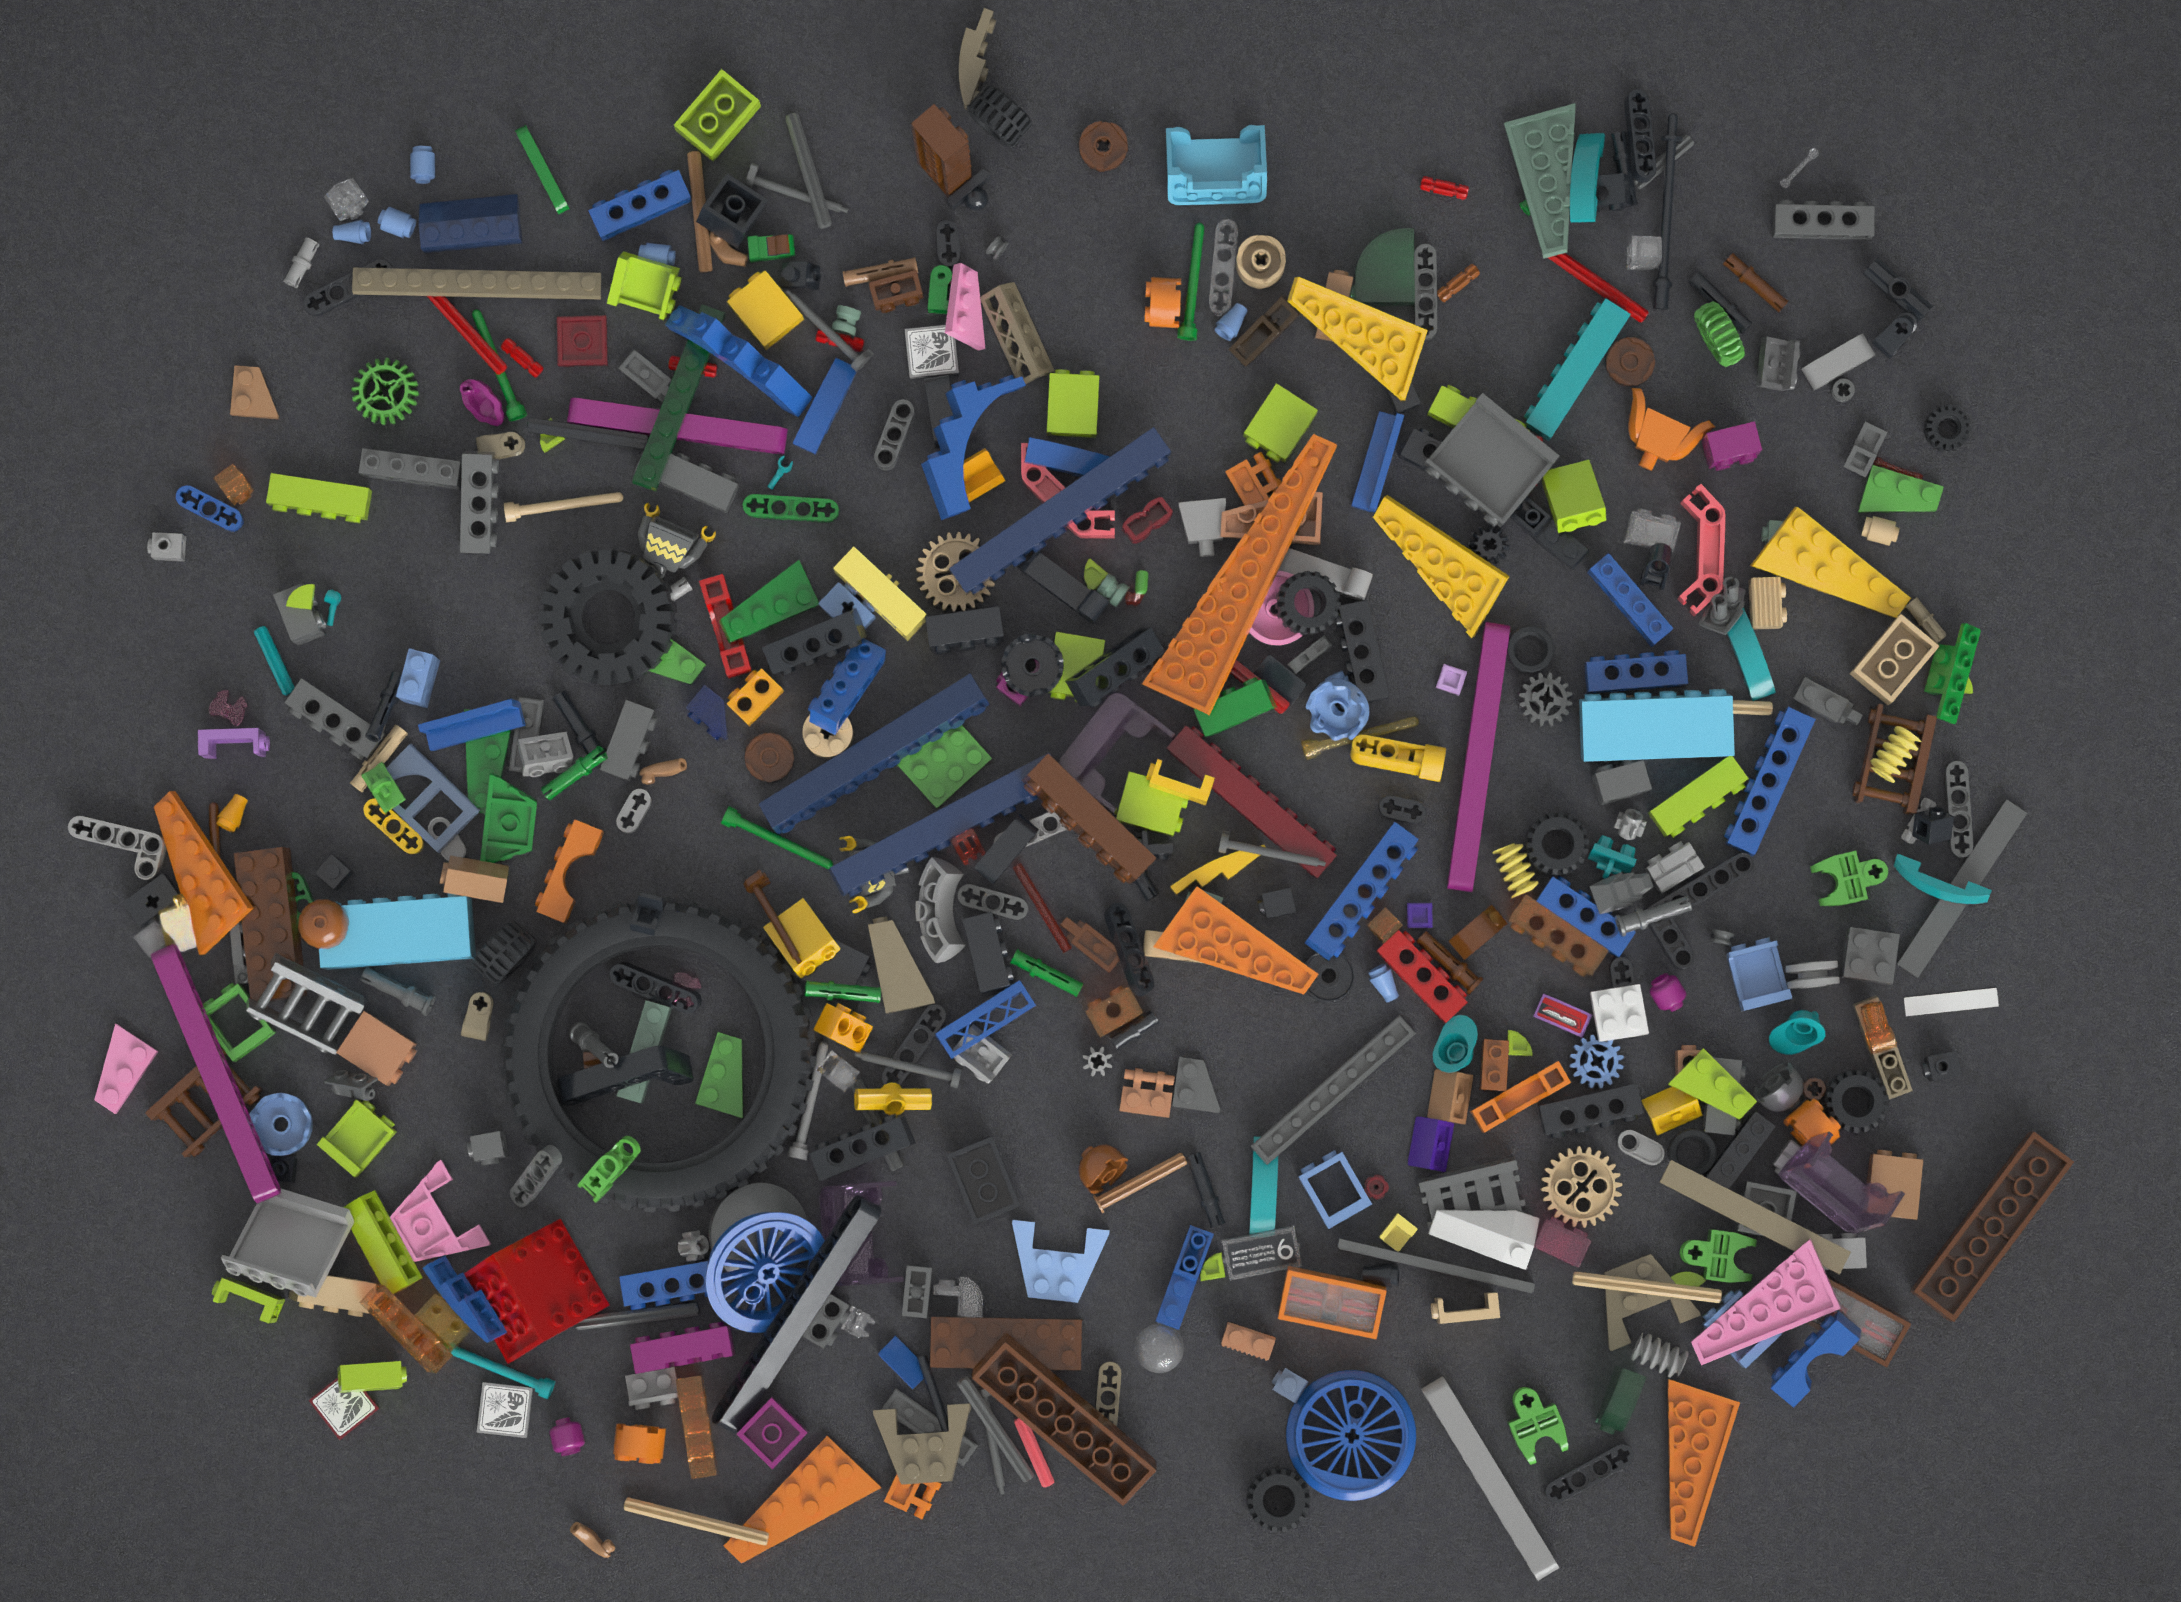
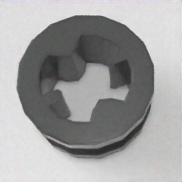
(997, 247)
(1851, 389)
(1721, 937)

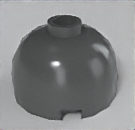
(1781, 1088)

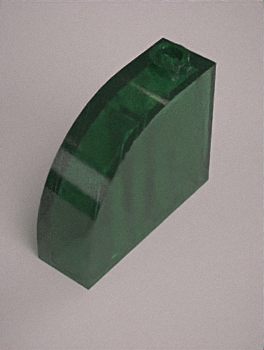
(1386, 270)
(1620, 1400)

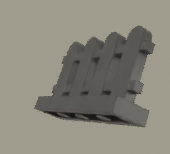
(1480, 1175)

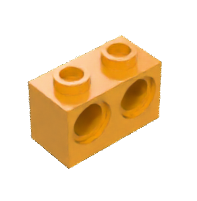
(759, 701)
(842, 1027)

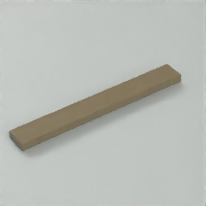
(1751, 1214)

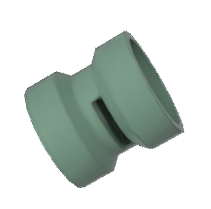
(846, 320)
(1111, 589)

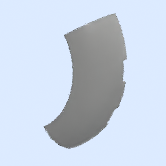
(936, 910)

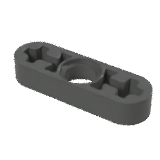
(976, 891)

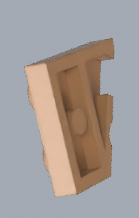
(251, 394)

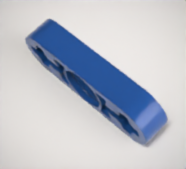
(212, 518)

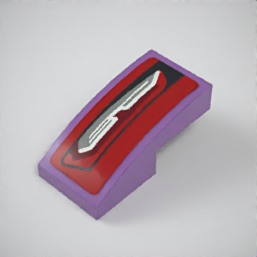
(1562, 1015)

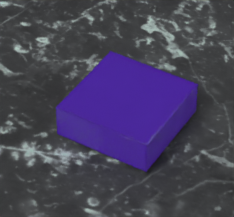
(1419, 915)

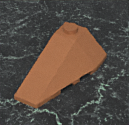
(1240, 520)

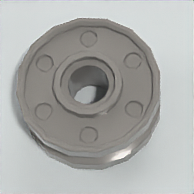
(1812, 974)

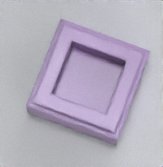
(1451, 679)

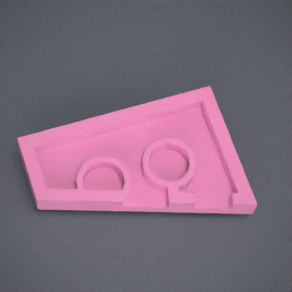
(964, 308)
(123, 1068)

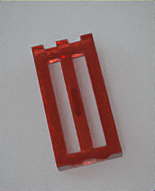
(971, 852)

